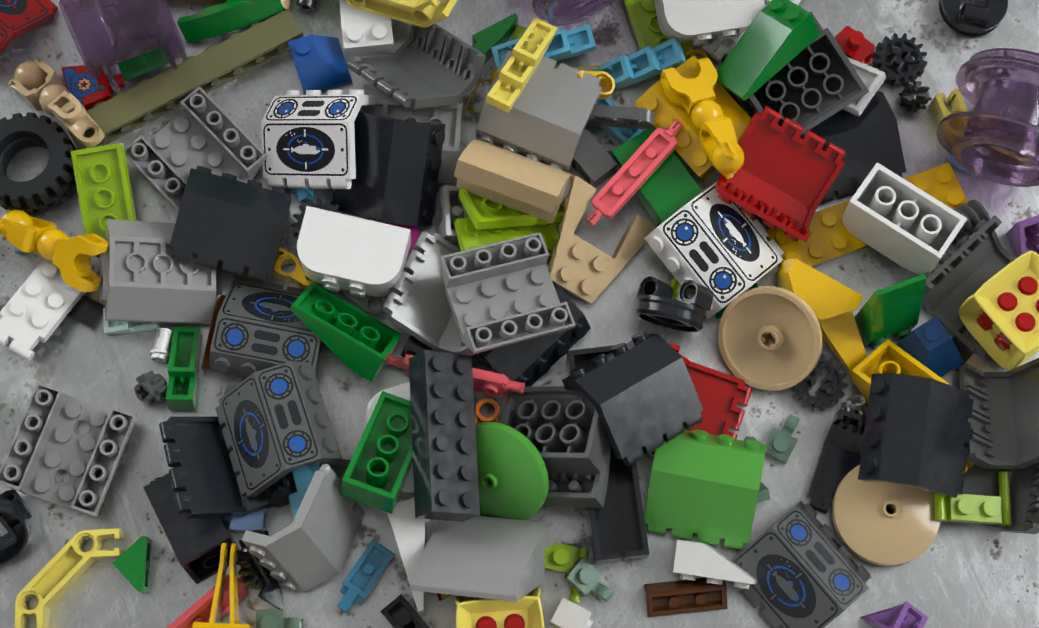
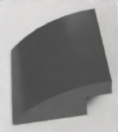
(811, 84)
(569, 440)

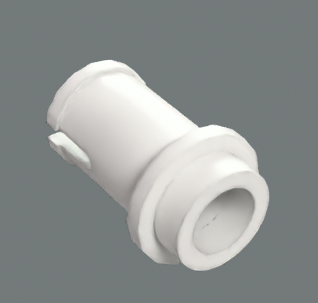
(161, 345)

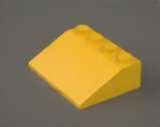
(688, 137)

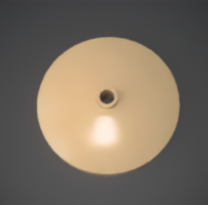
(754, 353)
(874, 533)

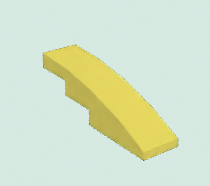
(521, 65)

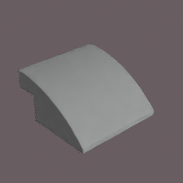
(484, 558)

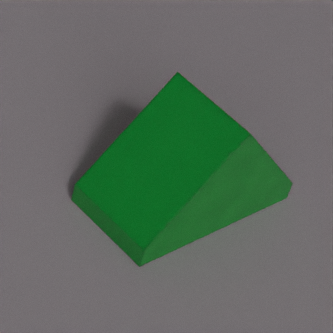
(135, 564)

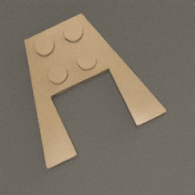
(578, 264)

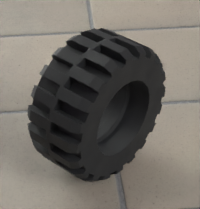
(55, 179)

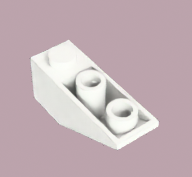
(702, 560)

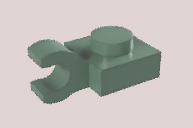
(781, 443)
(585, 579)
(277, 619)

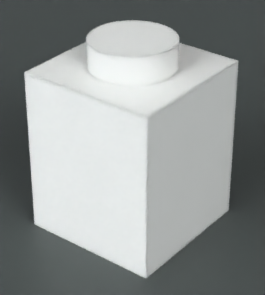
(571, 616)

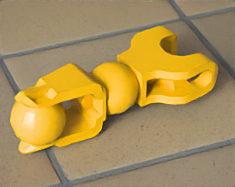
(697, 98)
(69, 254)

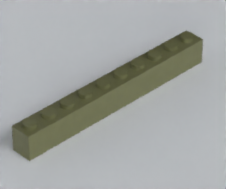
(209, 70)

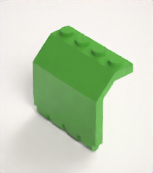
(705, 488)

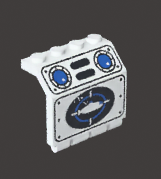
(312, 138)
(715, 247)

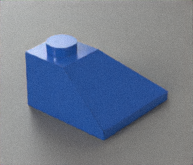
(319, 63)
(932, 347)

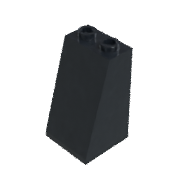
(195, 540)

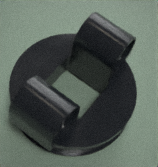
(973, 19)
(682, 314)
(14, 518)

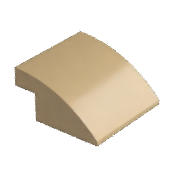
(512, 179)

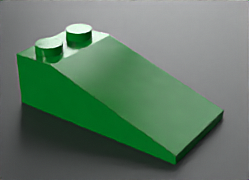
(766, 47)
(666, 188)
(891, 311)
(347, 331)
(382, 456)

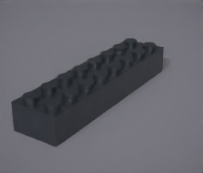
(620, 524)

